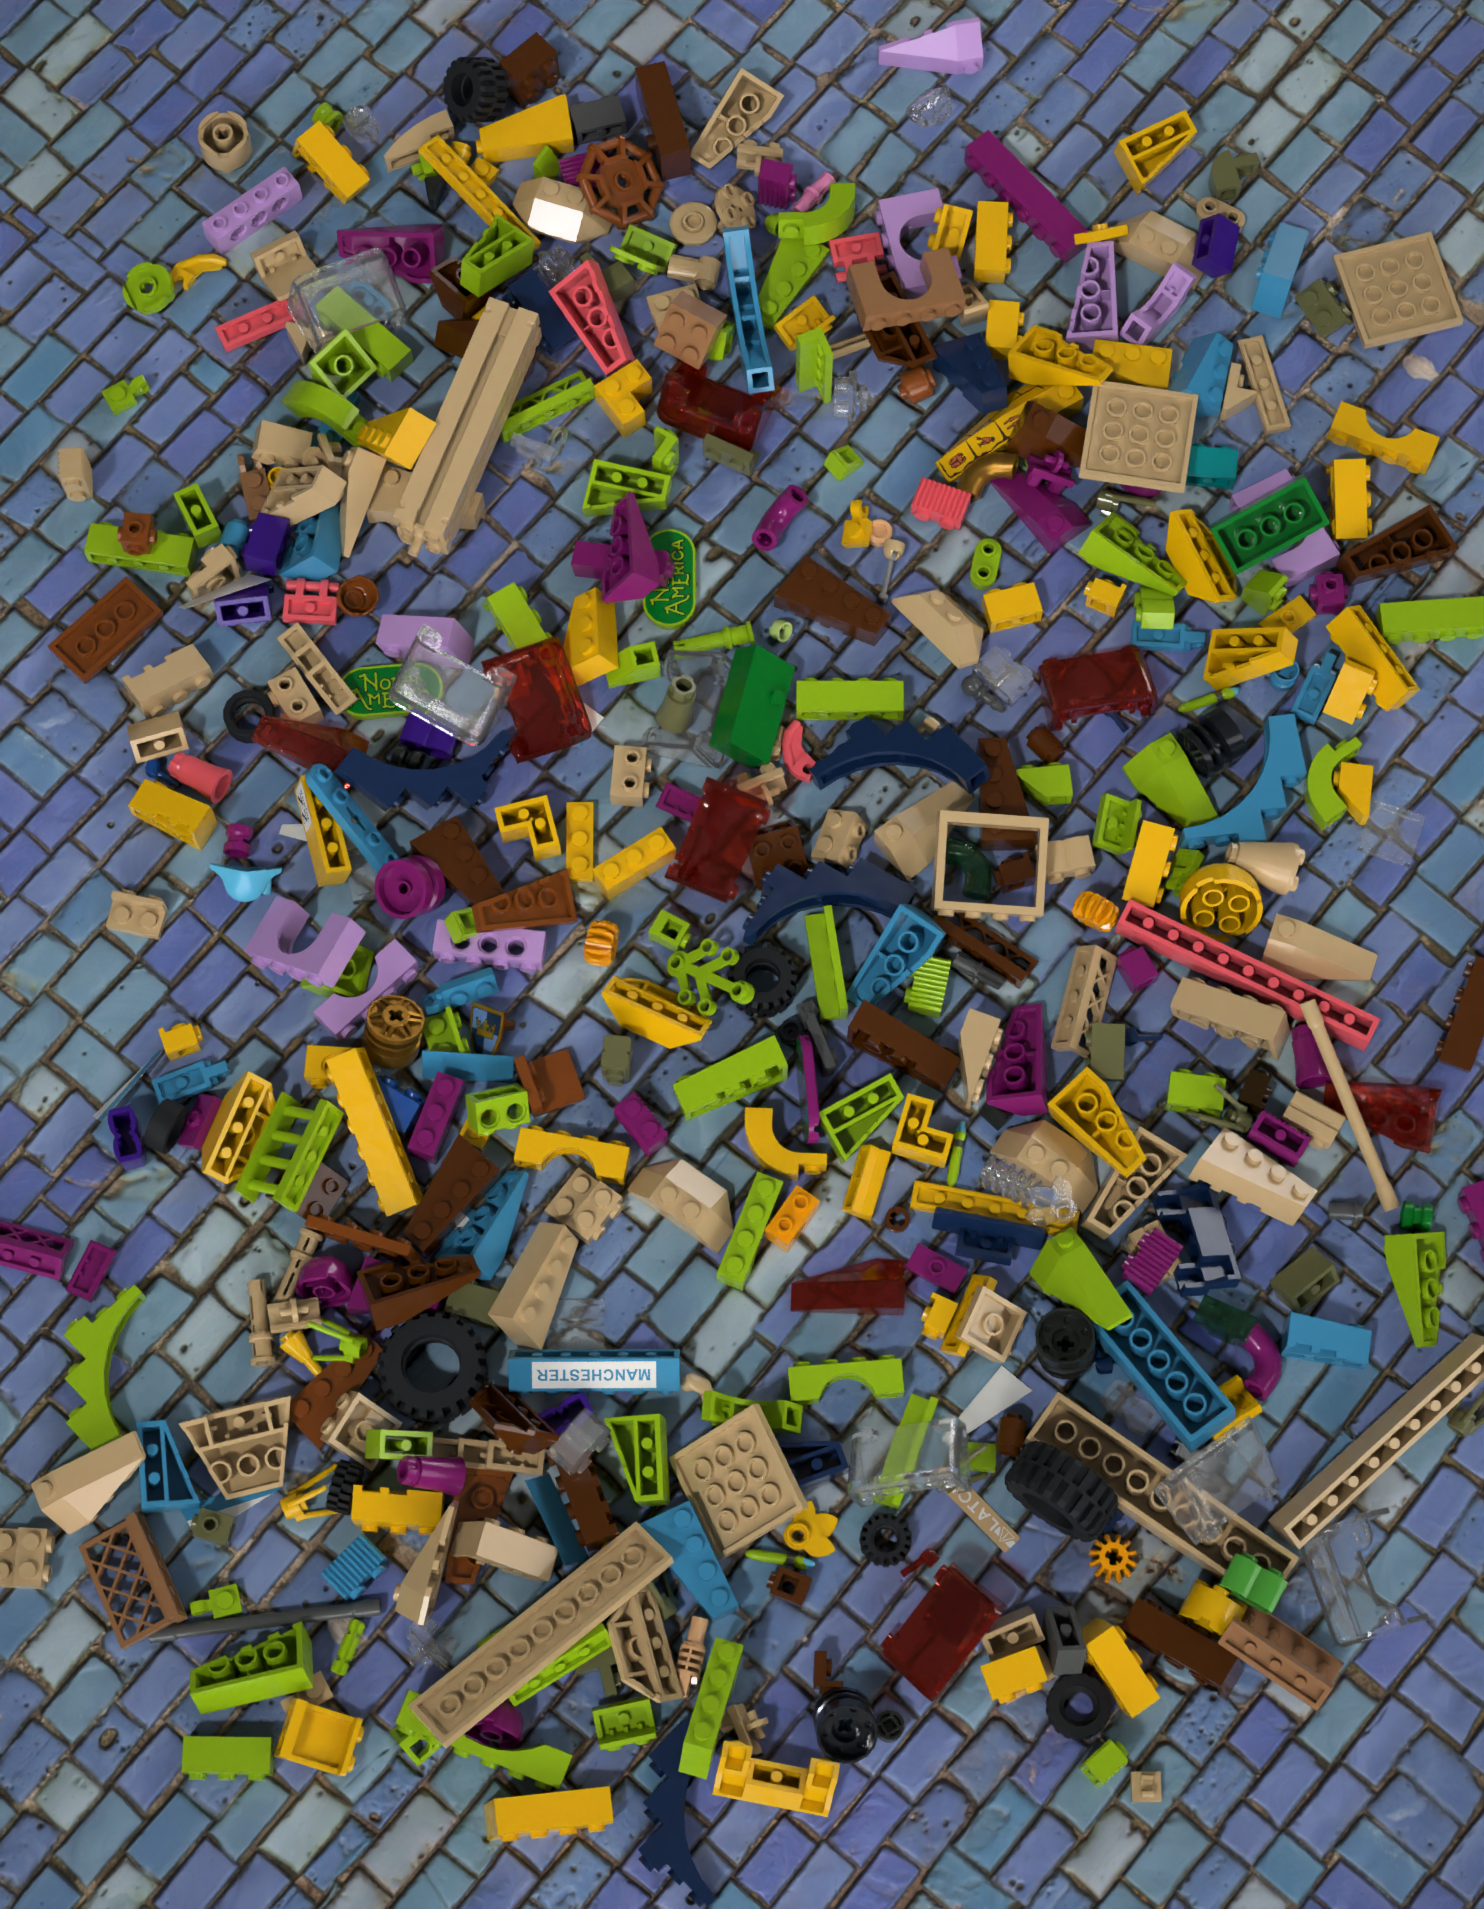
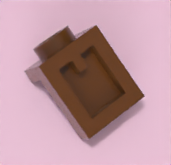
(821, 1670)

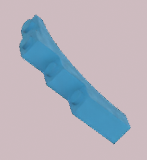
(746, 310)
(1281, 766)

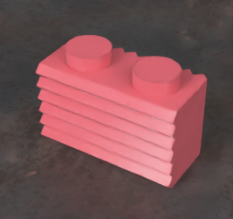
(940, 504)

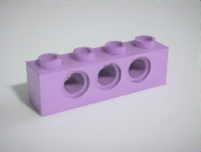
(252, 211)
(529, 961)

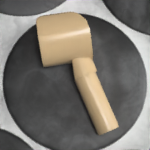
(930, 725)
(776, 752)

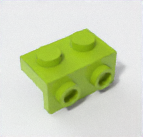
(666, 451)
(1116, 824)
(624, 1723)

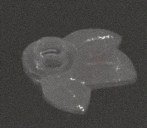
(1049, 1201)

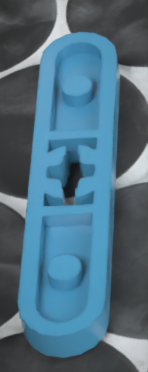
(343, 808)

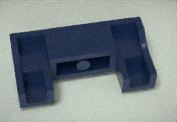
(1205, 1237)

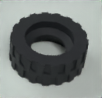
(1078, 1729)

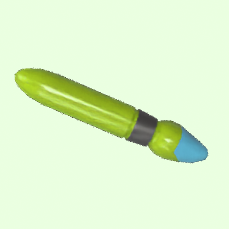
(1225, 693)
(956, 1154)
(780, 1558)

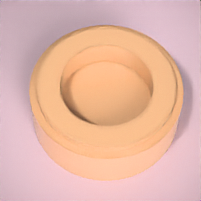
(880, 532)

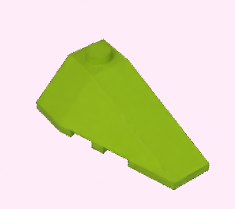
(1119, 550)
(1169, 781)
(1415, 1270)
(1075, 1277)

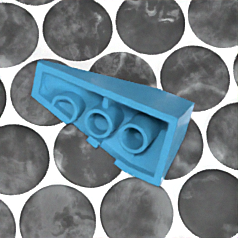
(316, 547)
(901, 949)
(489, 1226)

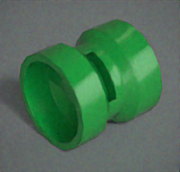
(1418, 1216)

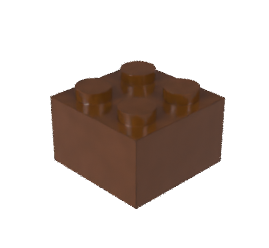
(530, 70)

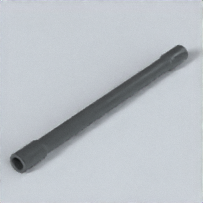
(356, 1609)

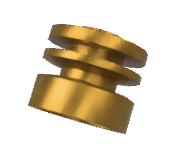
(393, 1031)

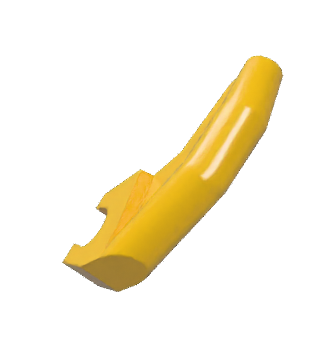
(192, 267)

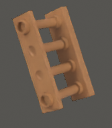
(1282, 1655)

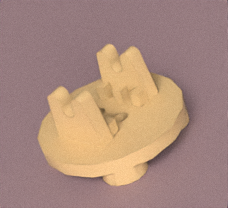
(734, 207)

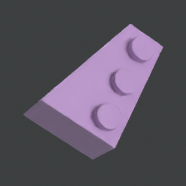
(399, 631)

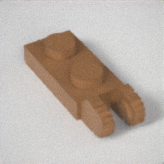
(254, 487)

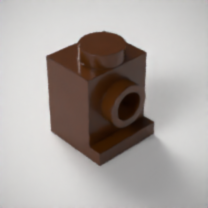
(1014, 873)
(800, 1583)

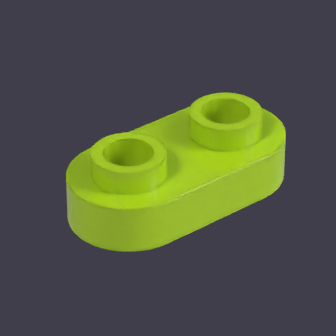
(985, 562)

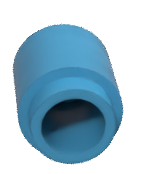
(235, 535)

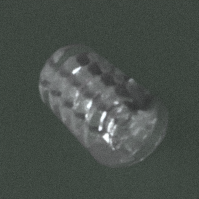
(1007, 1181)

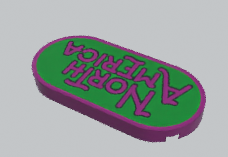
(807, 1088)

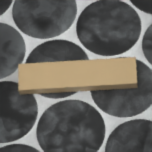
(1263, 380)

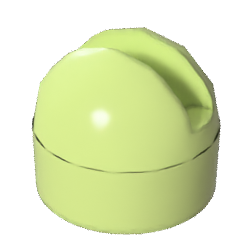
(778, 625)

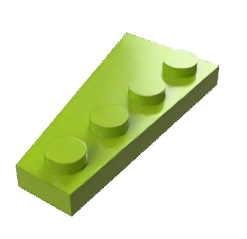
(788, 276)

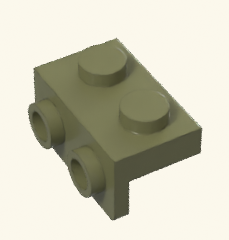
(1324, 308)
(730, 455)

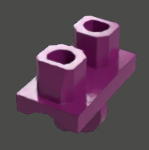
(1051, 468)

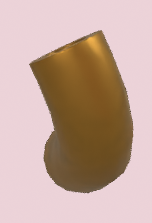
(986, 469)

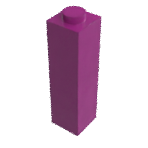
(590, 562)

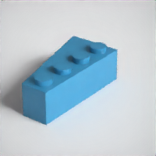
(693, 1559)

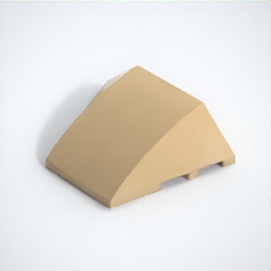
(243, 1445)

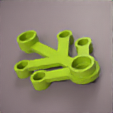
(704, 975)

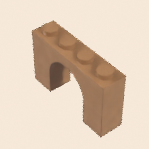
(880, 309)

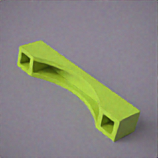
(538, 1762)

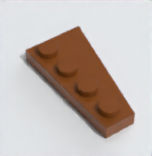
(529, 906)

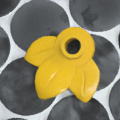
(815, 1529)

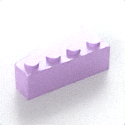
(1096, 298)

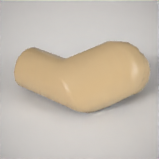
(696, 1383)

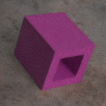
(1136, 969)

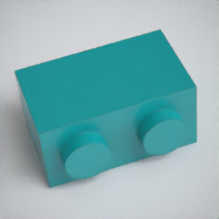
(1212, 466)

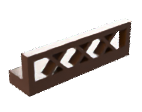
(981, 952)

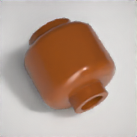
(917, 384)

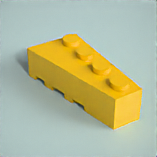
(397, 436)
(548, 1813)

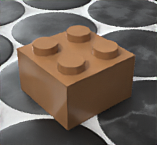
(690, 330)

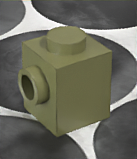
(213, 1527)

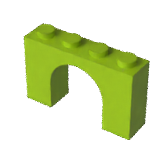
(710, 1707)

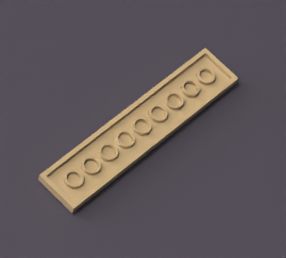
(540, 1634)

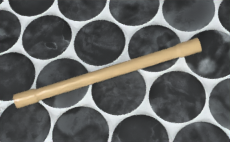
(1382, 1185)

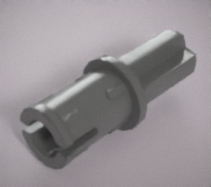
(977, 970)

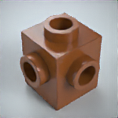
(137, 533)

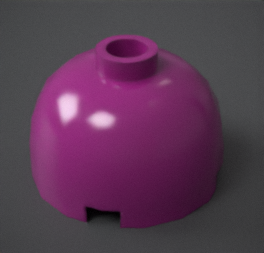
(326, 1279)
(500, 1725)

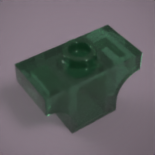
(1224, 1321)

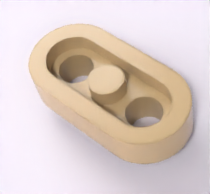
(1219, 207)

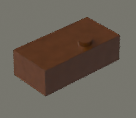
(663, 121)

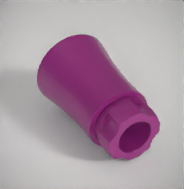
(1309, 1064)
(433, 1473)

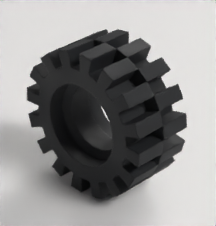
(341, 1488)
(890, 1522)

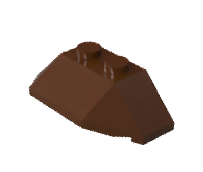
(900, 344)
(512, 1420)

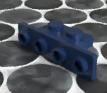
(987, 1237)

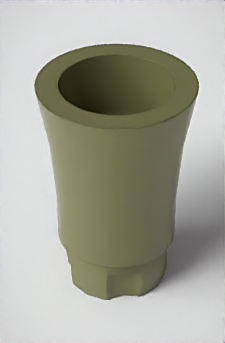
(676, 709)

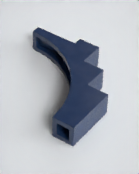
(904, 746)
(385, 783)
(860, 887)
(667, 1805)

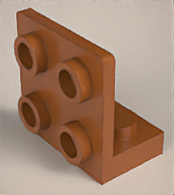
(549, 1082)

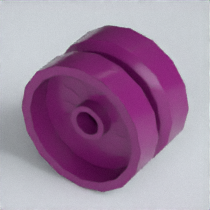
(409, 886)

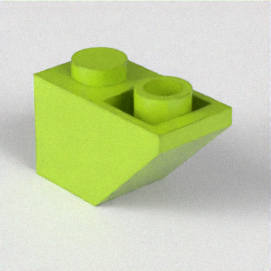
(1265, 591)
(635, 665)
(1047, 784)

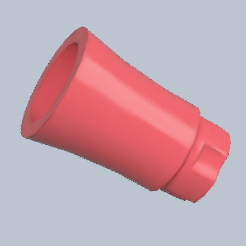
(201, 776)

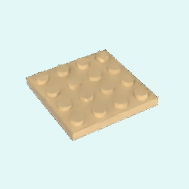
(1397, 290)
(1139, 436)
(738, 1482)

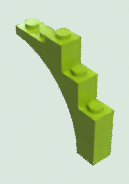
(90, 1379)

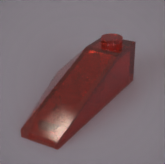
(307, 742)
(1396, 1111)
(863, 1288)

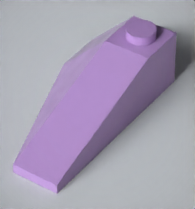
(946, 51)

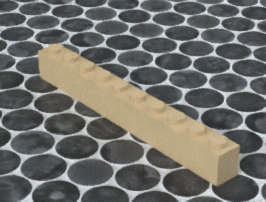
(1381, 1444)

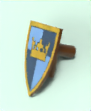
(488, 1028)

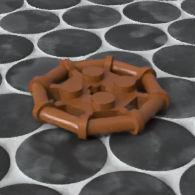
(611, 191)

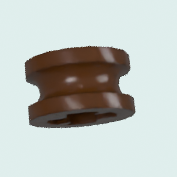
(898, 1211)

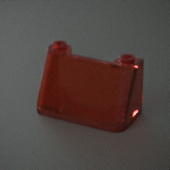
(705, 406)
(1096, 685)
(543, 700)
(718, 841)
(942, 1630)

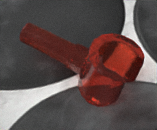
(928, 1557)

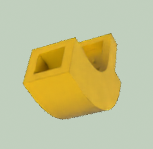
(774, 1156)

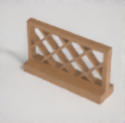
(156, 1573)

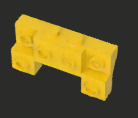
(773, 1782)

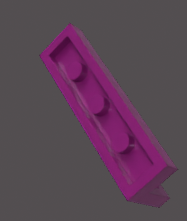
(36, 1255)

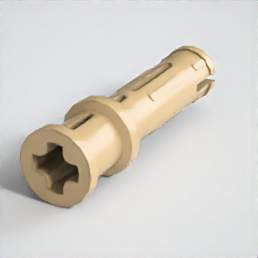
(297, 1255)
(260, 1336)

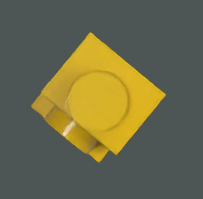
(1104, 596)
(181, 1040)
(938, 1317)

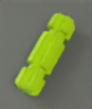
(348, 1647)

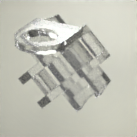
(540, 451)

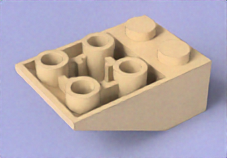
(976, 1042)

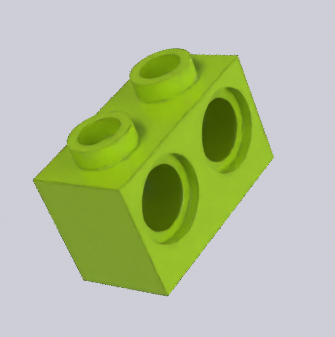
(497, 1102)

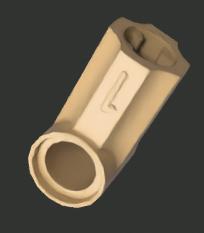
(699, 271)

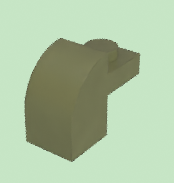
(1226, 174)
(617, 279)
(603, 1662)

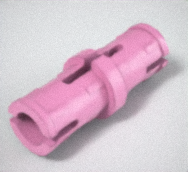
(814, 193)

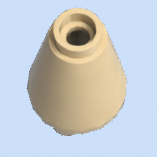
(1269, 863)

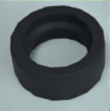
(238, 700)
(165, 1126)

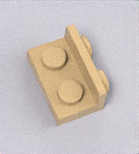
(137, 914)

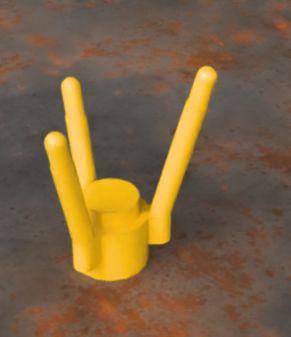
(295, 1501)

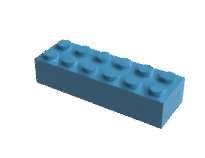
(1166, 1373)

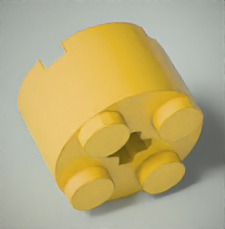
(1210, 1608)

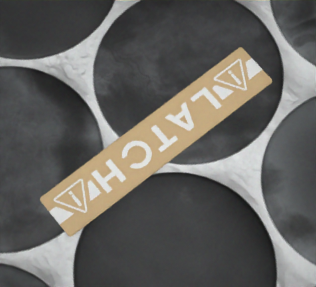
(986, 1518)

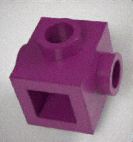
(1328, 593)

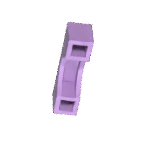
(342, 1014)

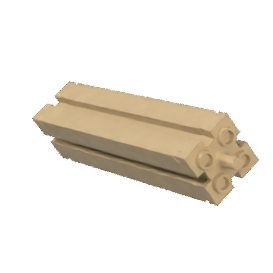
(467, 427)

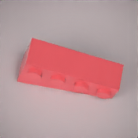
(592, 313)

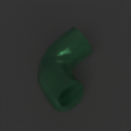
(973, 864)

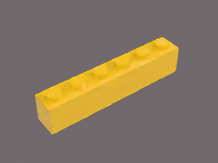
(374, 1131)

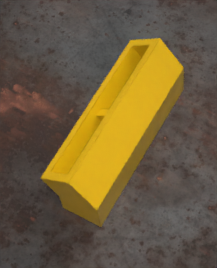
(866, 1181)

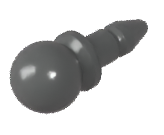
(973, 686)

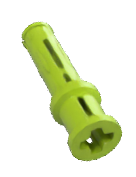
(726, 638)

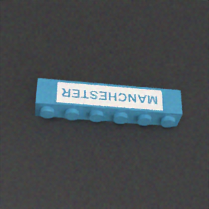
(594, 1371)

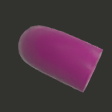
(778, 517)
(1267, 1363)

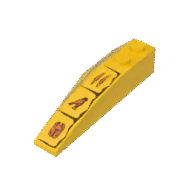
(996, 427)

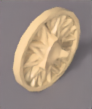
(693, 224)

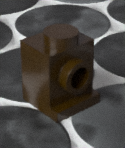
(1256, 1090)

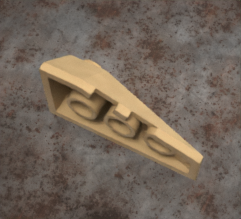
(737, 115)
(362, 474)
(910, 835)
(1315, 954)
(83, 1486)
(420, 1587)

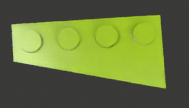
(731, 1079)
(255, 1673)

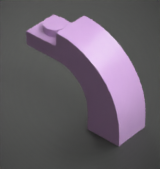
(1160, 309)

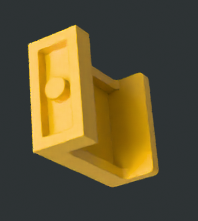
(319, 1738)

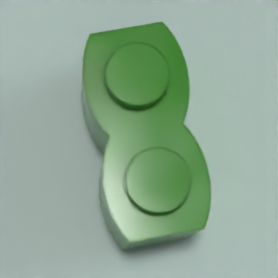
(1253, 1583)

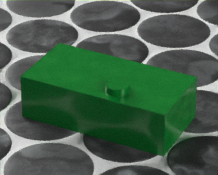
(1269, 524)
(752, 706)

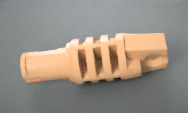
(691, 1655)

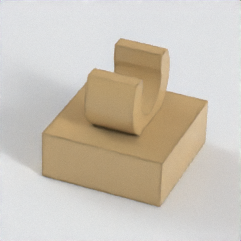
(1145, 1786)

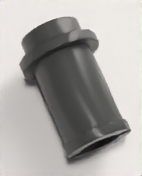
(1345, 1211)

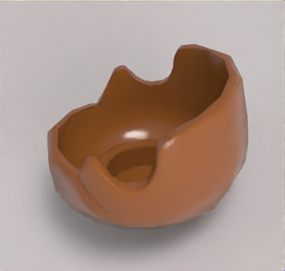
(357, 596)

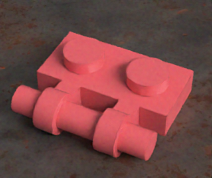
(856, 250)
(311, 608)

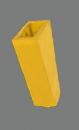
(528, 132)

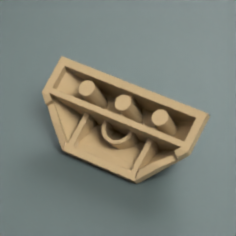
(559, 211)
(1157, 244)
(944, 625)
(1049, 1154)
(687, 1201)
(643, 1648)

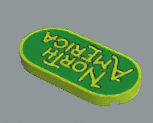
(675, 604)
(372, 688)

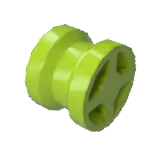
(328, 116)

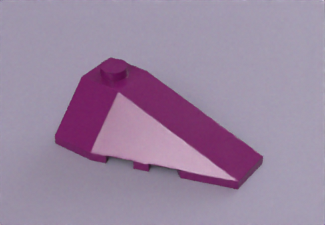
(409, 248)
(1045, 514)
(632, 563)
(1020, 1070)

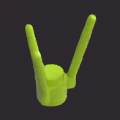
(351, 1343)

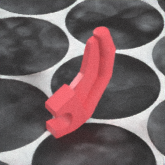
(793, 754)

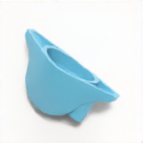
(246, 882)

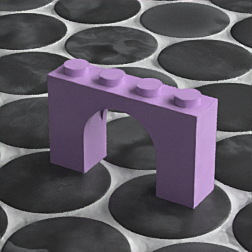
(898, 217)
(1311, 556)
(320, 962)

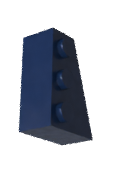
(533, 295)
(973, 371)
(815, 1461)

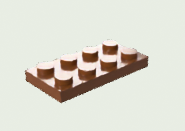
(105, 630)

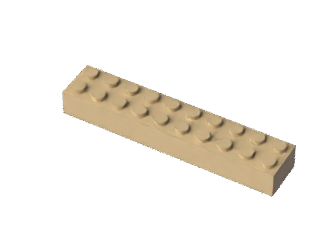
(1133, 1478)

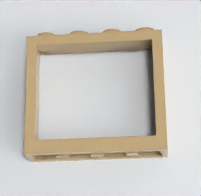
(988, 820)

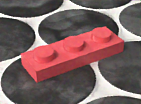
(254, 325)

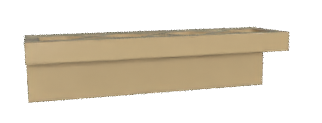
(1080, 997)

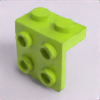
(646, 249)

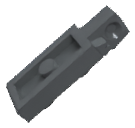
(825, 1057)

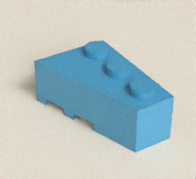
(1325, 1341)

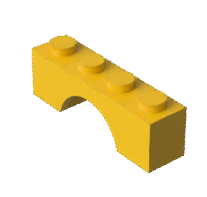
(1353, 430)
(537, 1148)

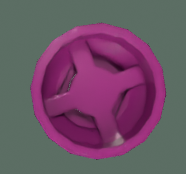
(238, 840)

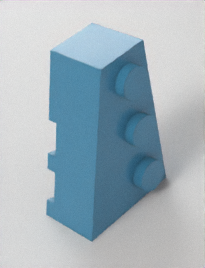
(1279, 269)
(1205, 372)
(162, 1475)

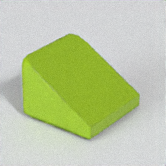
(546, 164)
(843, 462)
(461, 925)
(984, 1461)

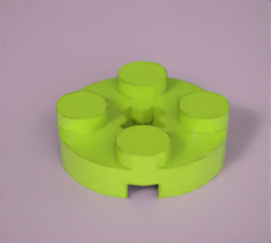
(162, 290)

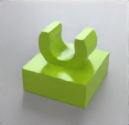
(423, 169)

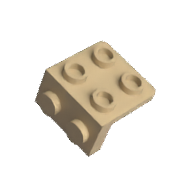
(282, 263)

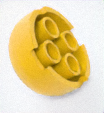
(1223, 890)

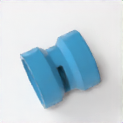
(1289, 673)

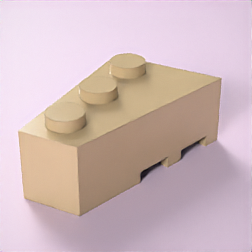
(303, 493)
(168, 682)
(505, 1549)

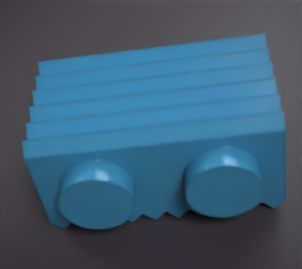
(355, 1567)

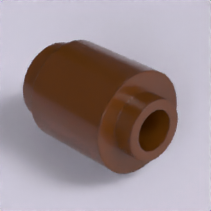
(1045, 745)
(1010, 1434)

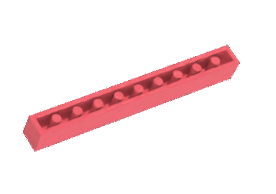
(1243, 973)

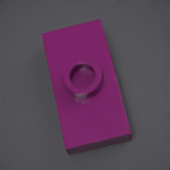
(678, 802)
(199, 1122)
(936, 1269)
(91, 1271)

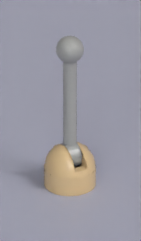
(892, 551)

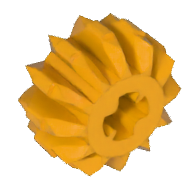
(1095, 911)
(601, 943)
(1103, 1562)

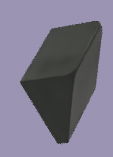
(435, 188)
(995, 1116)

